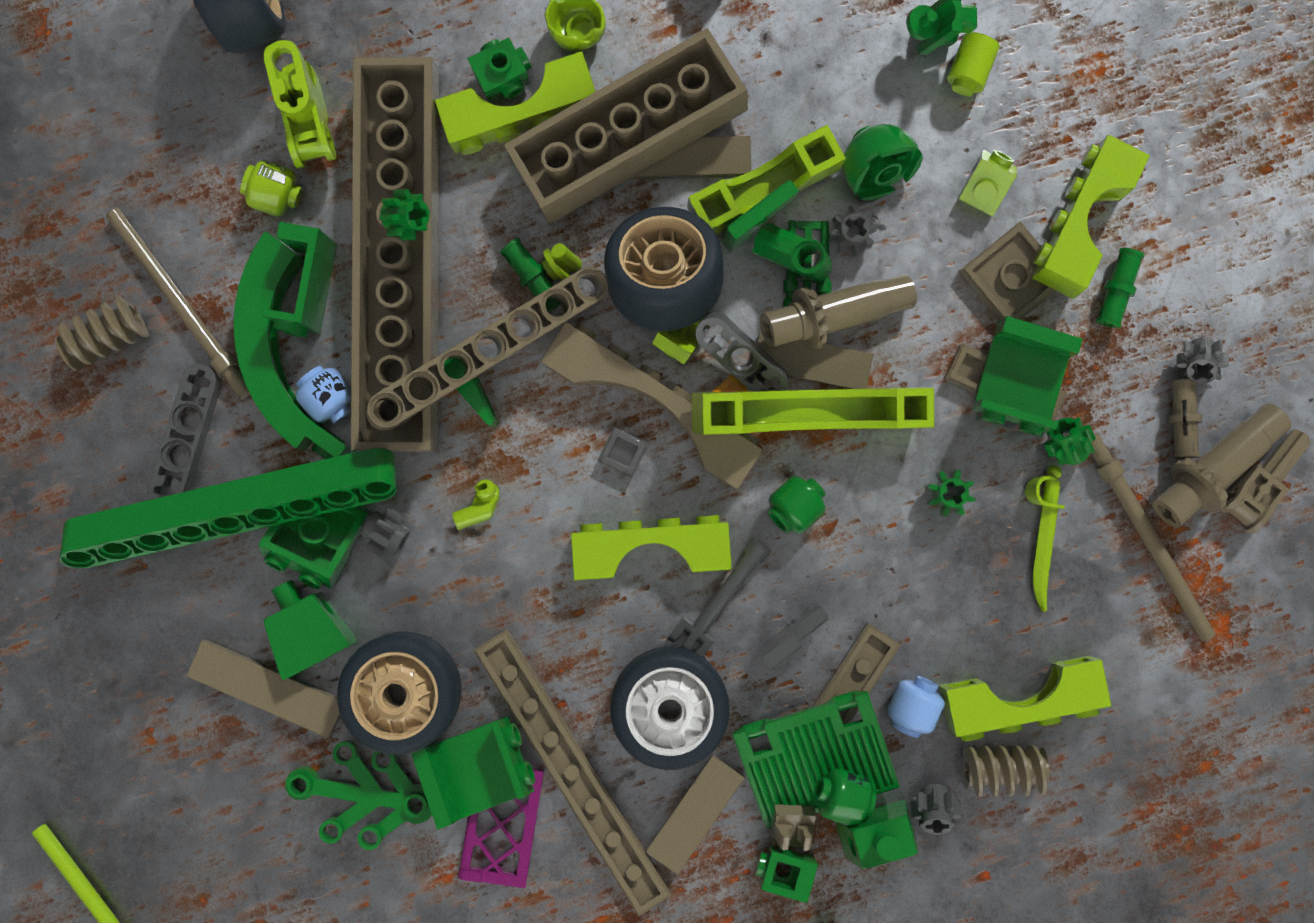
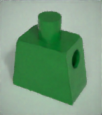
(304, 630)
(880, 839)

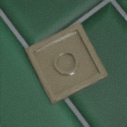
(1005, 275)

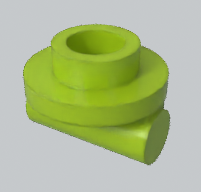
(560, 262)

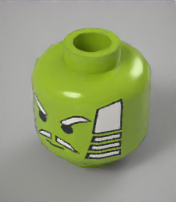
(270, 188)

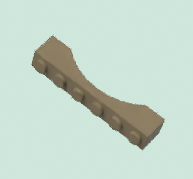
(586, 362)

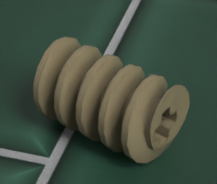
(100, 333)
(1005, 768)

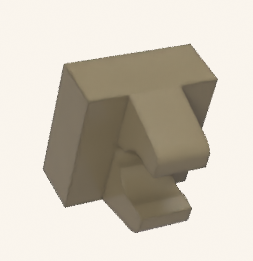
(793, 826)

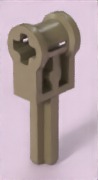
(1260, 488)

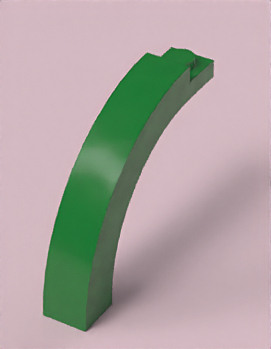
(261, 286)

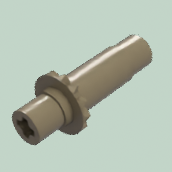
(813, 316)
(1204, 482)

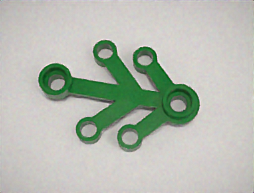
(367, 795)

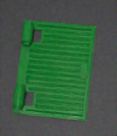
(809, 747)

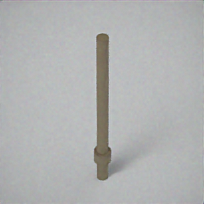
(222, 362)
(1112, 472)

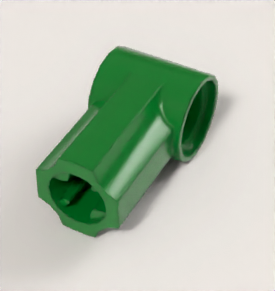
(790, 252)

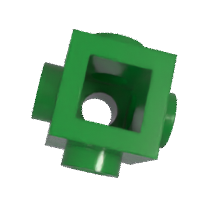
(501, 69)

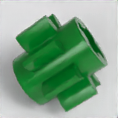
(404, 214)
(1070, 441)
(940, 488)

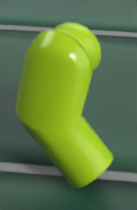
(482, 507)

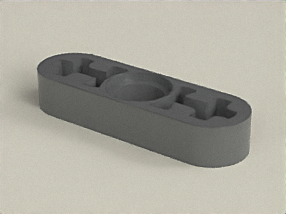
(730, 329)

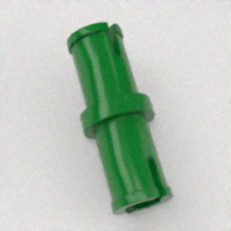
(529, 271)
(1120, 287)

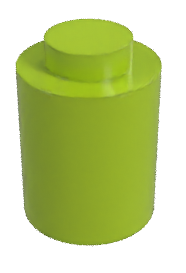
(973, 63)

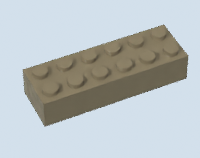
(628, 126)

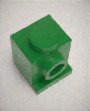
(796, 882)

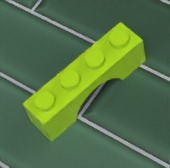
(475, 122)
(802, 162)
(1071, 256)
(600, 552)
(1072, 688)

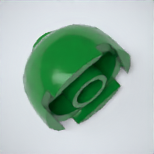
(878, 159)

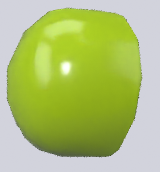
(575, 23)

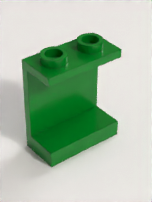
(314, 281)
(1024, 375)
(474, 772)

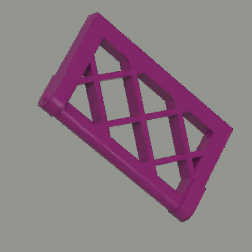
(523, 847)

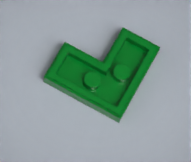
(752, 220)

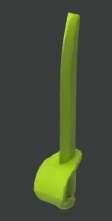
(1046, 529)

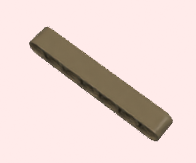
(501, 333)

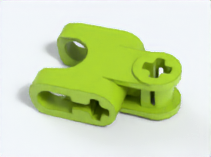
(301, 104)

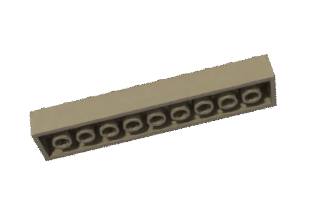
(392, 277)

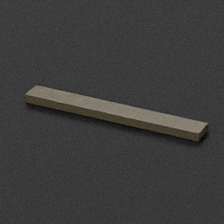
(573, 772)

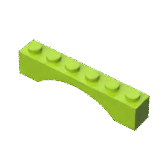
(812, 410)

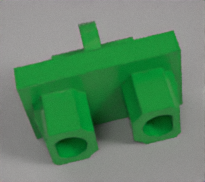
(940, 24)

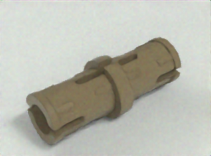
(1185, 446)

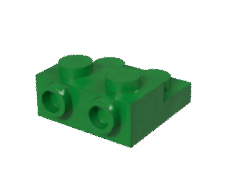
(314, 545)

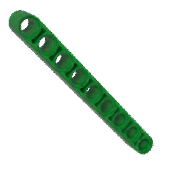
(229, 508)

